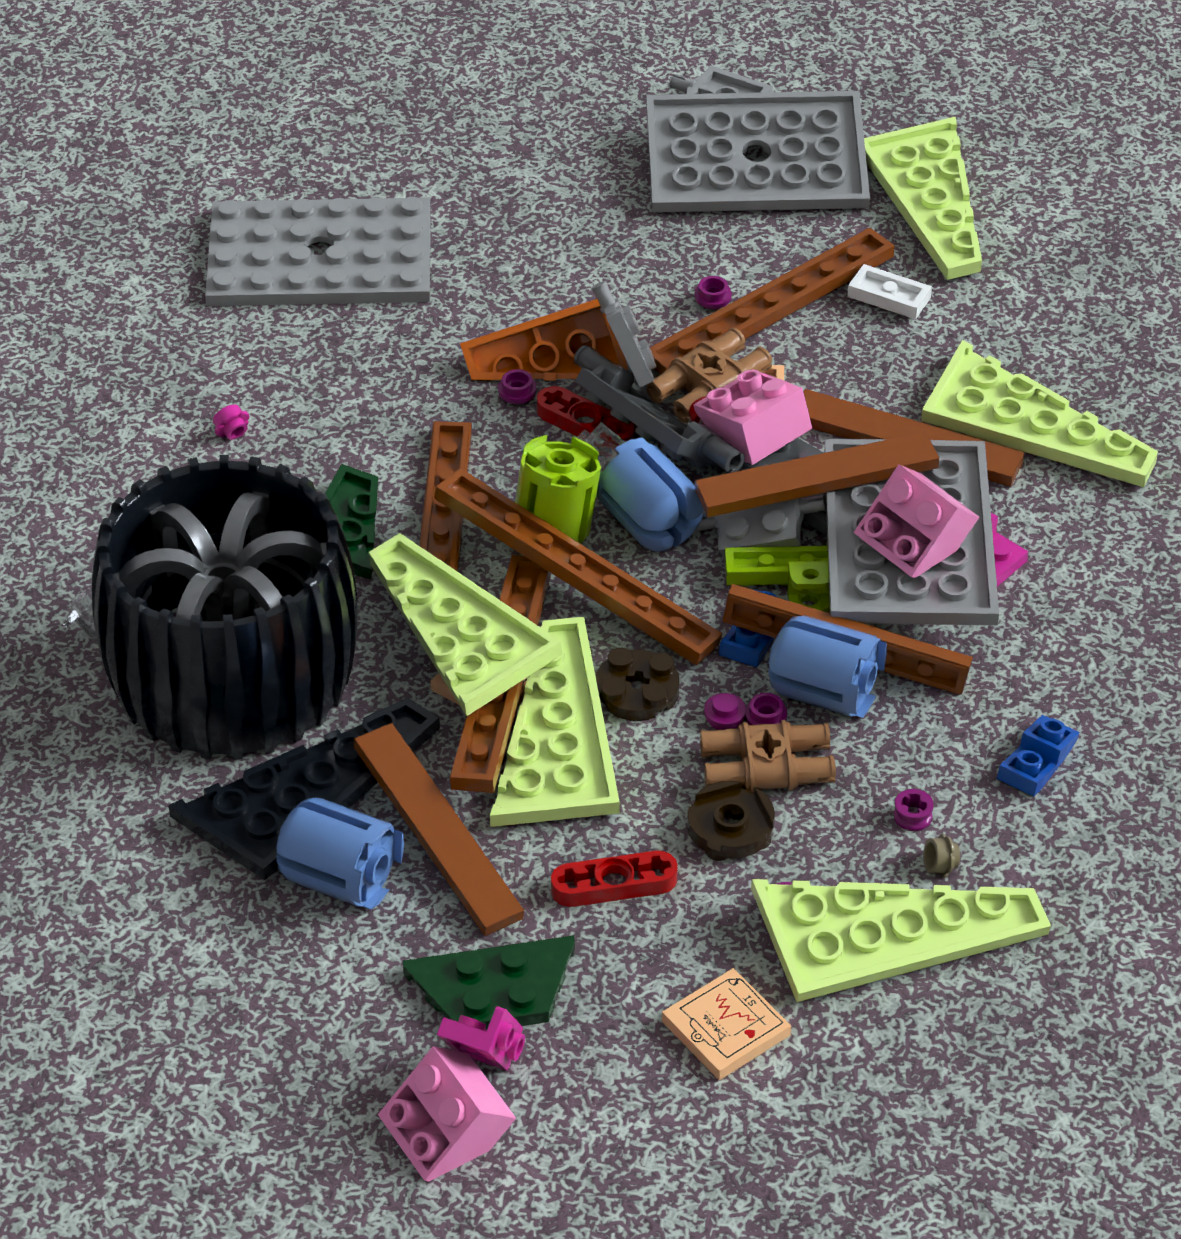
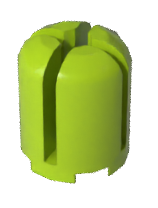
(560, 484)

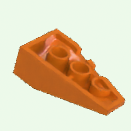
(543, 345)

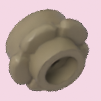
(941, 855)

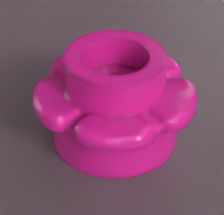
(231, 422)

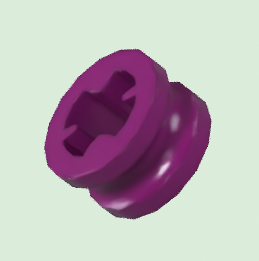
(913, 798)

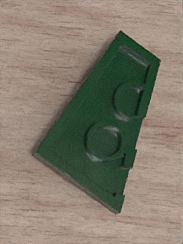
(355, 504)

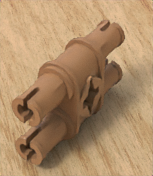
(706, 370)
(765, 741)

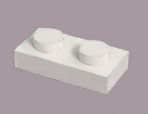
(889, 291)

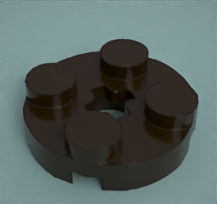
(626, 666)
(728, 840)

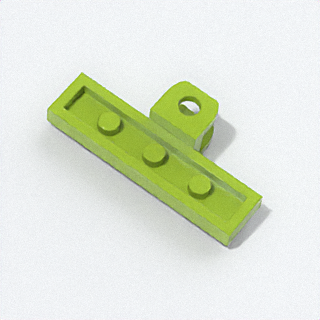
(797, 566)

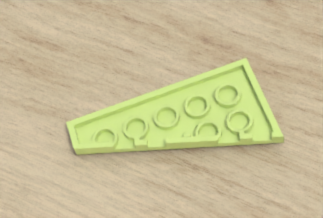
(930, 189)
(1026, 416)
(466, 632)
(559, 741)
(881, 930)

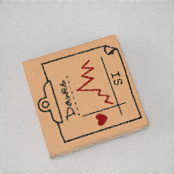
(726, 1024)

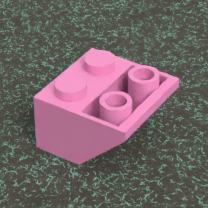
(756, 414)
(915, 522)
(445, 1113)

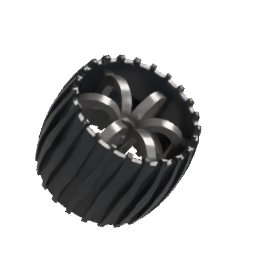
(212, 546)

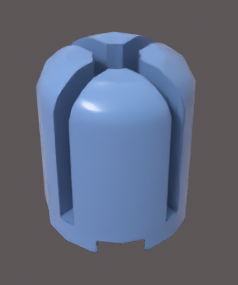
(649, 496)
(826, 665)
(338, 851)

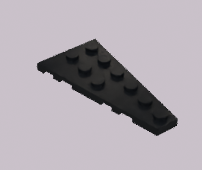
(249, 812)

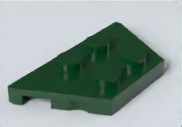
(511, 976)

